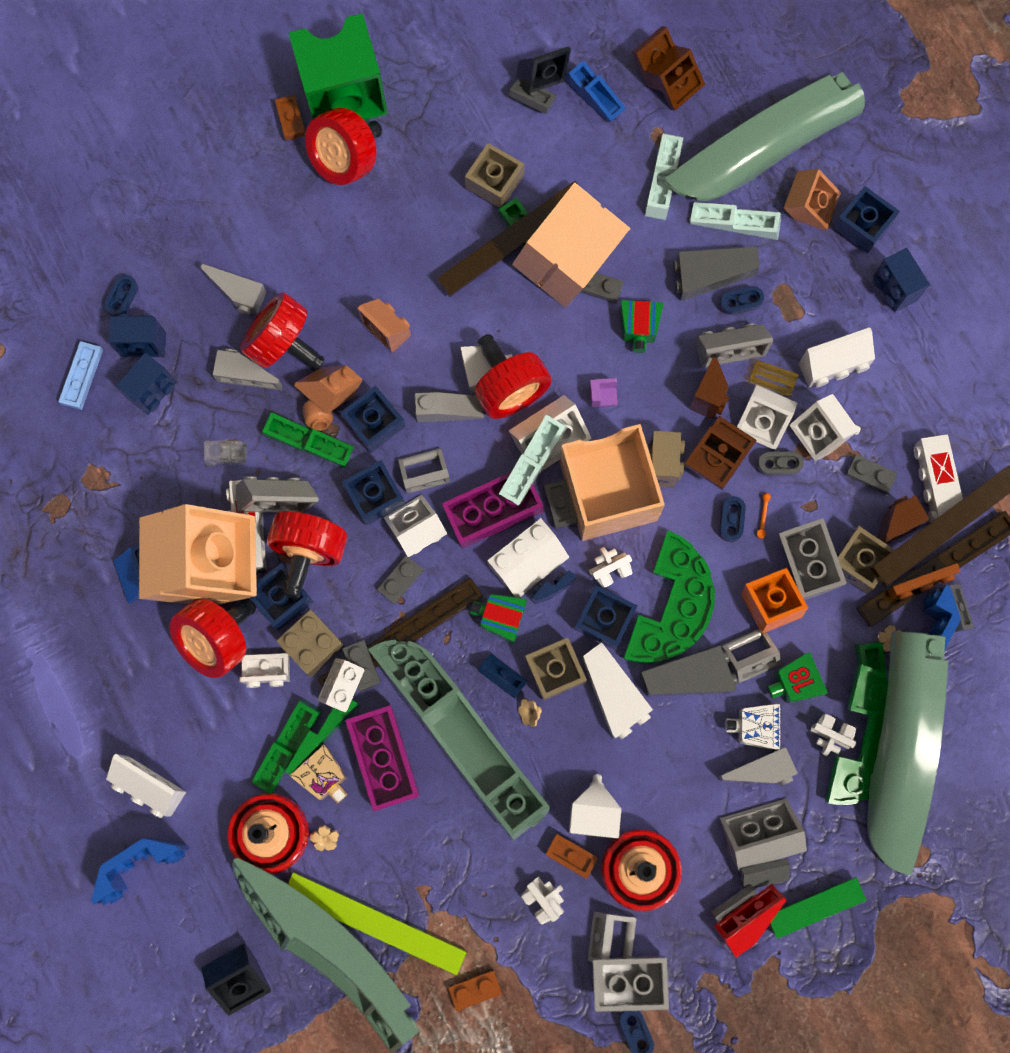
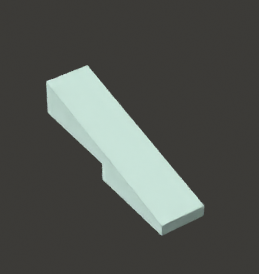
(666, 164)
(735, 220)
(533, 459)

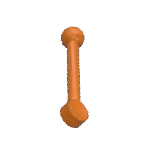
(761, 533)

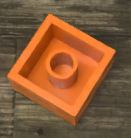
(774, 600)

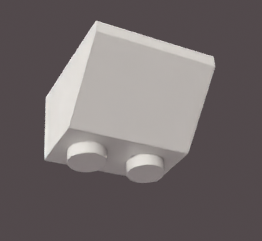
(767, 416)
(415, 525)

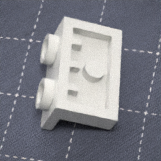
(340, 684)

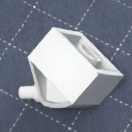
(824, 427)
(595, 812)

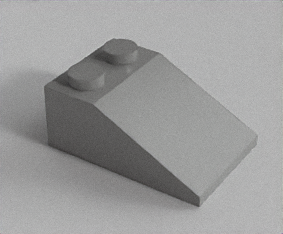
(631, 983)

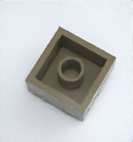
(494, 175)
(665, 454)
(857, 557)
(310, 643)
(555, 669)

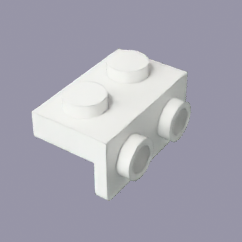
(265, 669)

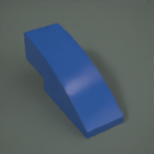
(595, 91)

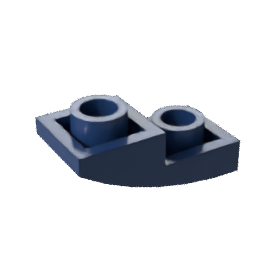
(548, 591)

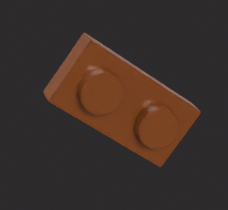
(290, 117)
(571, 856)
(475, 990)

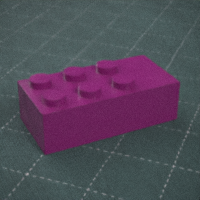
(486, 512)
(382, 758)

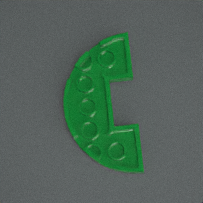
(686, 610)
(851, 777)

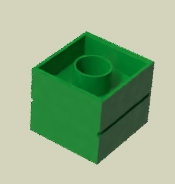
(340, 70)

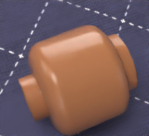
(315, 417)

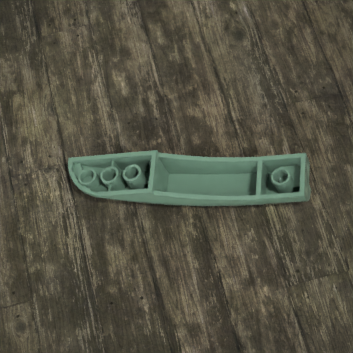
(908, 748)
(328, 947)

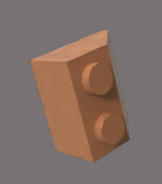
(812, 199)
(384, 324)
(330, 386)

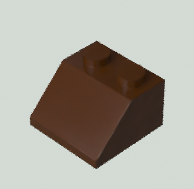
(712, 391)
(902, 519)

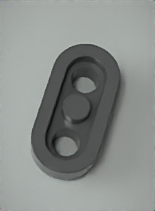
(779, 463)

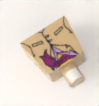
(322, 775)

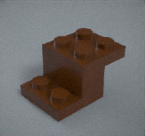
(668, 68)
(720, 452)

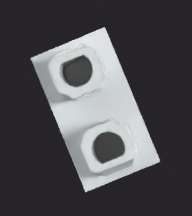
(618, 563)
(843, 738)
(547, 897)

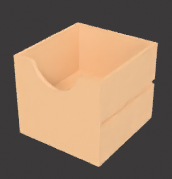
(570, 245)
(611, 483)
(197, 555)

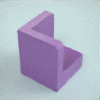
(603, 392)

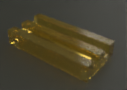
(776, 370)

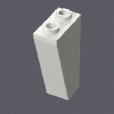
(615, 692)

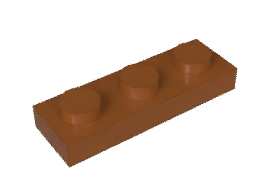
(924, 582)

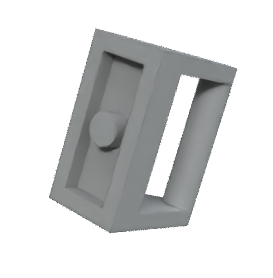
(428, 480)
(756, 663)
(602, 935)

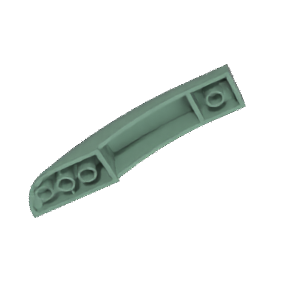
(768, 138)
(461, 735)

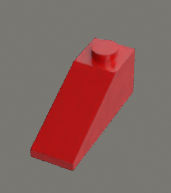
(748, 922)

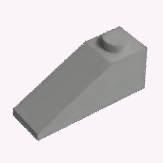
(241, 292)
(237, 369)
(447, 407)
(768, 769)

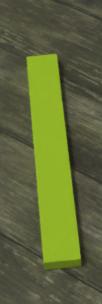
(381, 925)

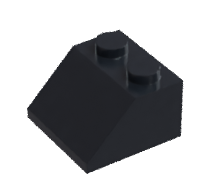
(543, 69)
(235, 979)

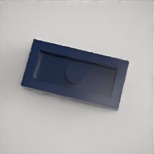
(502, 676)

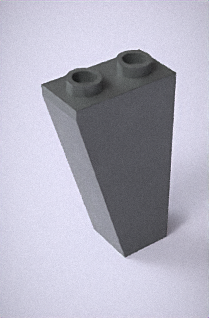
(712, 269)
(692, 675)

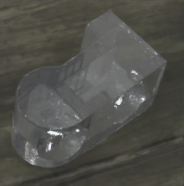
(224, 452)

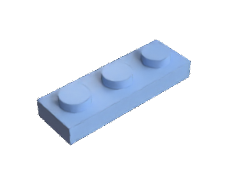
(80, 375)

